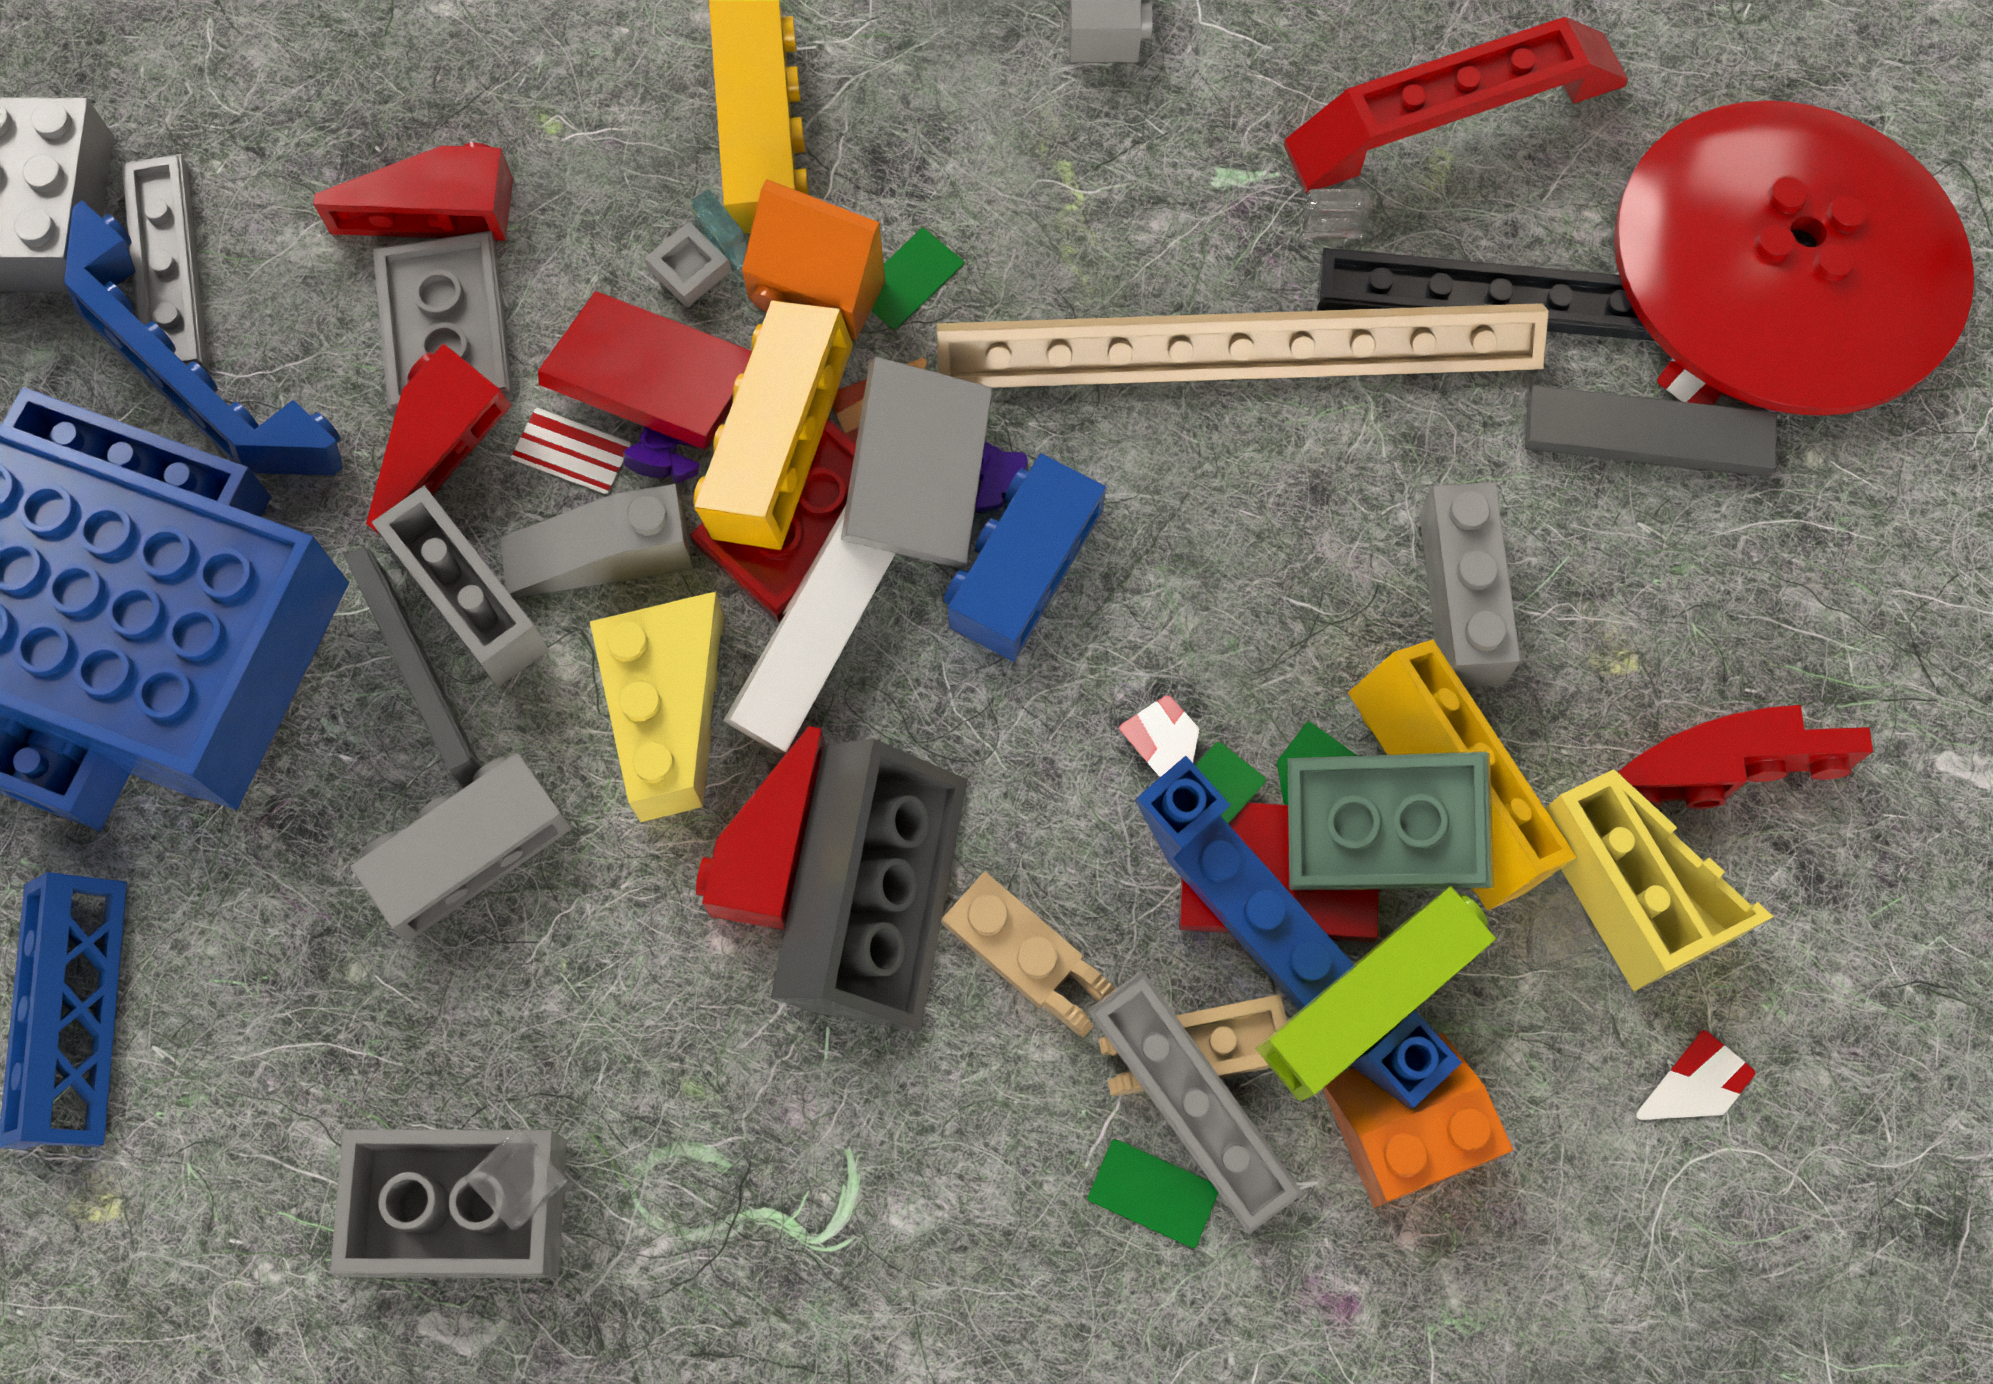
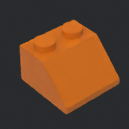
(813, 255)
(1416, 1147)

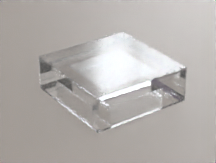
(1335, 213)
(516, 1179)

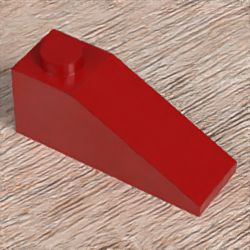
(425, 196)
(435, 427)
(761, 847)

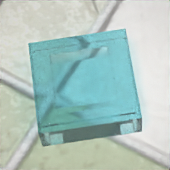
(719, 228)

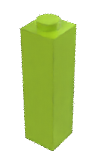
(1376, 993)

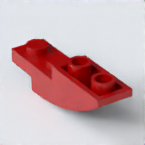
(1763, 744)

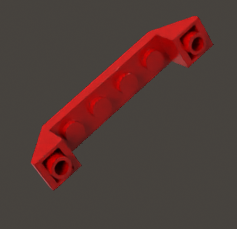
(1448, 89)

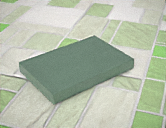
(1390, 822)

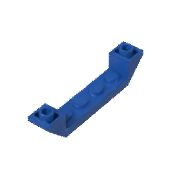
(281, 445)
(1274, 927)

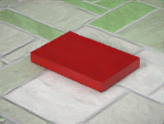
(646, 369)
(775, 574)
(1265, 830)

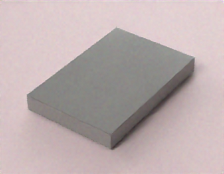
(437, 296)
(917, 463)

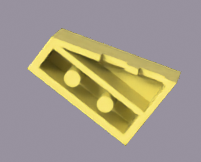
(660, 698)
(1643, 884)

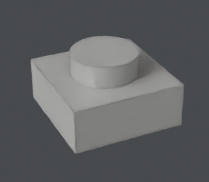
(688, 264)

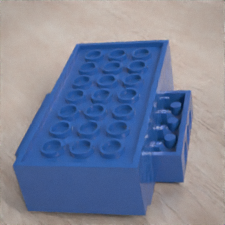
(142, 613)

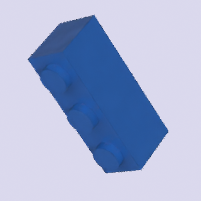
(1024, 556)

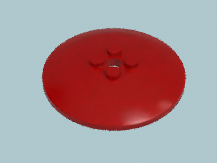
(1780, 322)

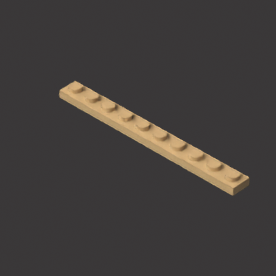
(1244, 345)

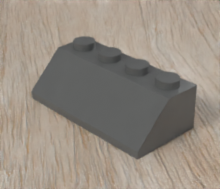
(870, 886)

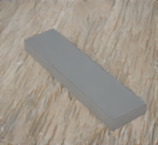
(165, 252)
(1195, 1102)

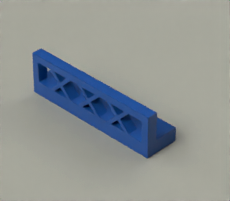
(38, 1006)

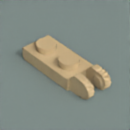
(1024, 950)
(1223, 1035)

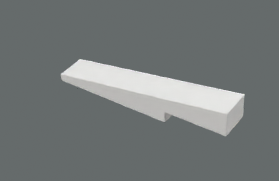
(808, 640)

